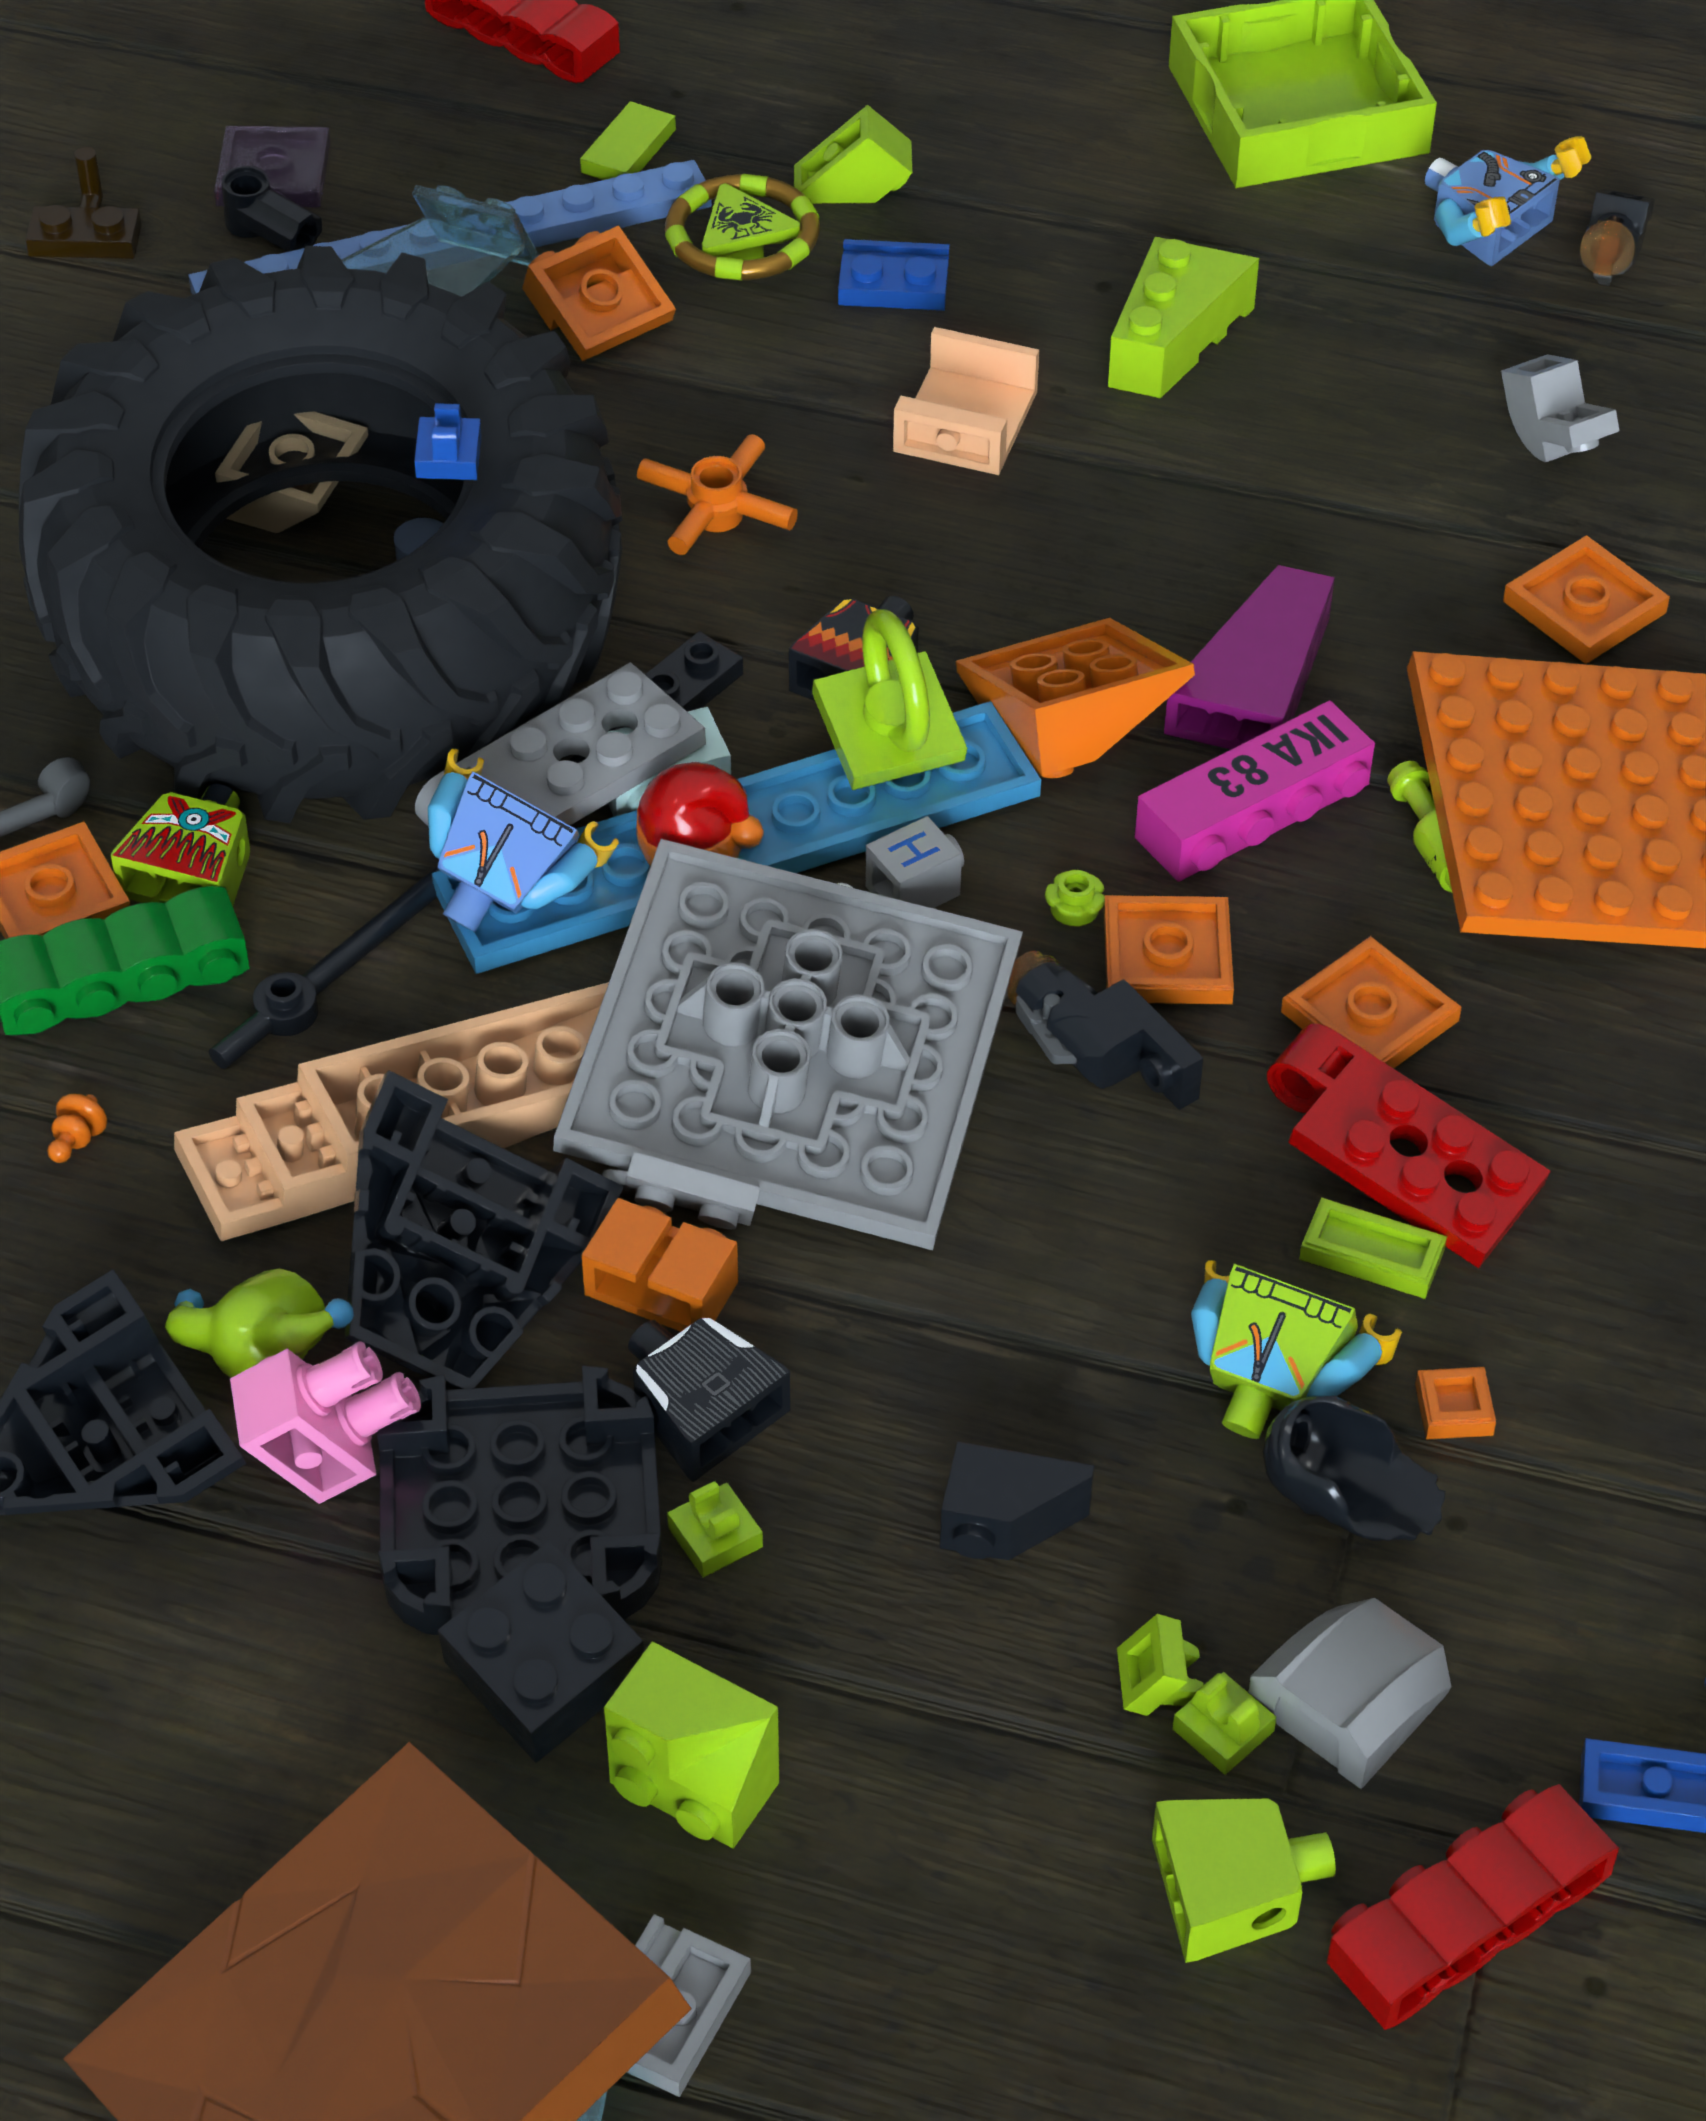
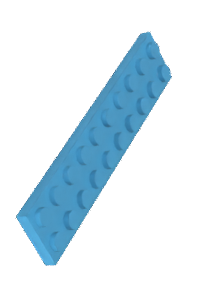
(806, 821)

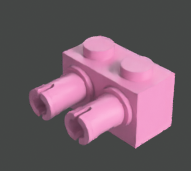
(309, 1423)

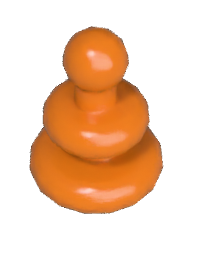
(75, 1123)

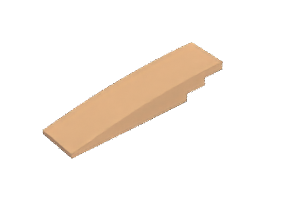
(298, 1143)

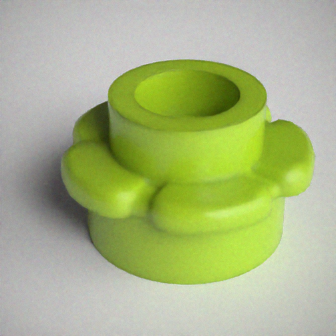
(1075, 897)

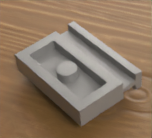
(708, 1980)

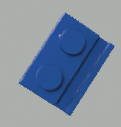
(893, 274)

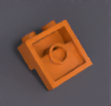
(597, 292)

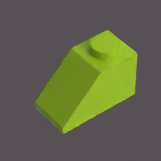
(856, 162)

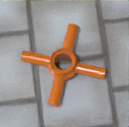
(716, 494)

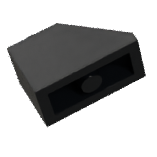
(1010, 1500)

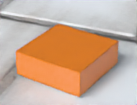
(1455, 1403)

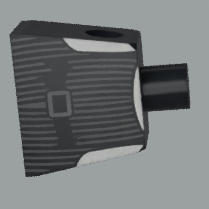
(706, 1390)

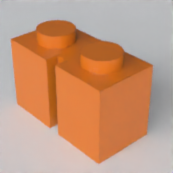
(657, 1268)

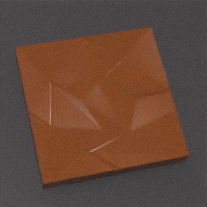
(389, 1976)

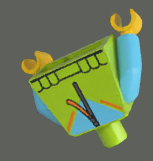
(1279, 1344)

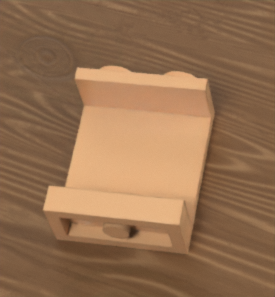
(968, 402)

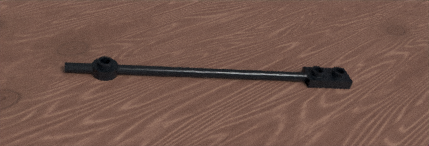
(288, 1001)

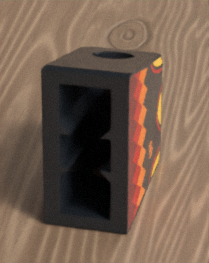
(836, 642)

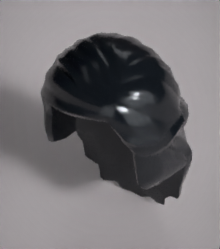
(1350, 1470)

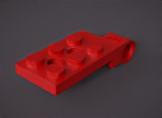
(1363, 1104)

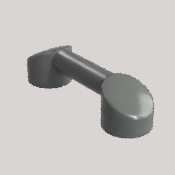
(63, 789)

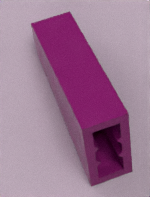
(1256, 663)

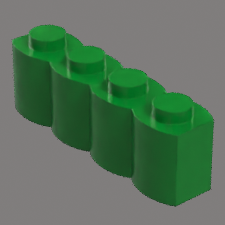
(126, 957)

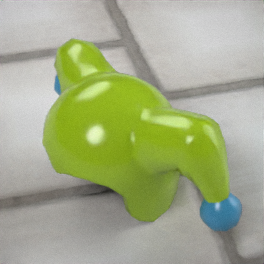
(256, 1320)

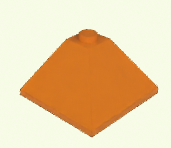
(1075, 690)

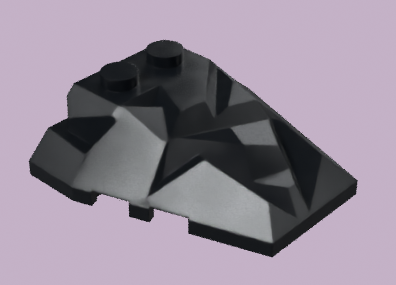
(457, 1237)

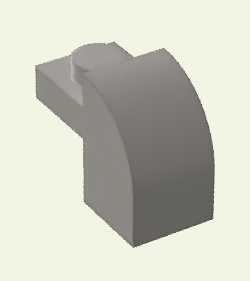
(1551, 409)

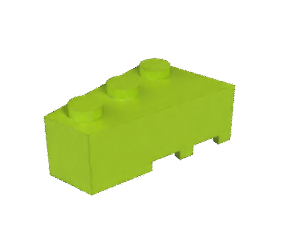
(1175, 311)

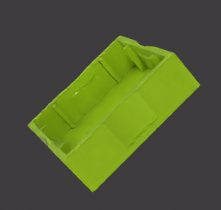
(1300, 87)

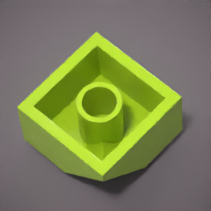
(692, 1745)

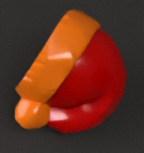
(696, 808)

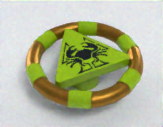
(743, 226)

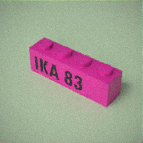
(1254, 790)

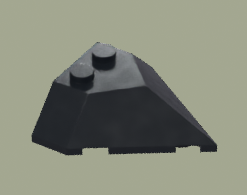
(105, 1415)

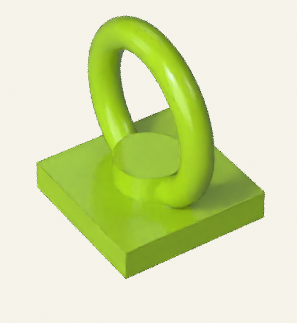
(890, 713)

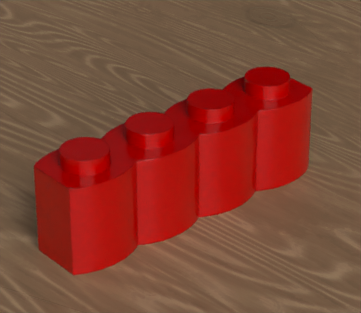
(560, 34)
(1471, 1906)

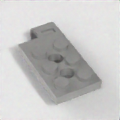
(615, 762)

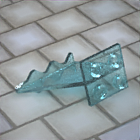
(458, 238)

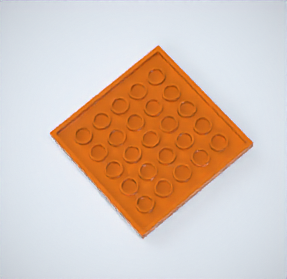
(1568, 796)

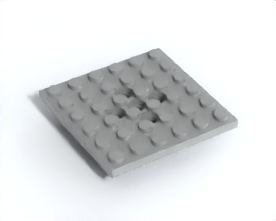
(793, 1041)

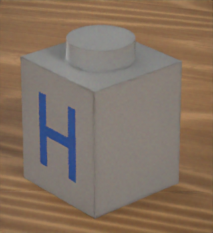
(915, 865)

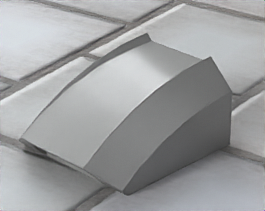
(1354, 1685)

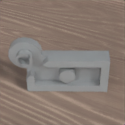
(663, 1184)

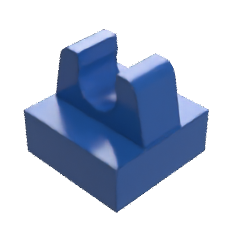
(448, 445)

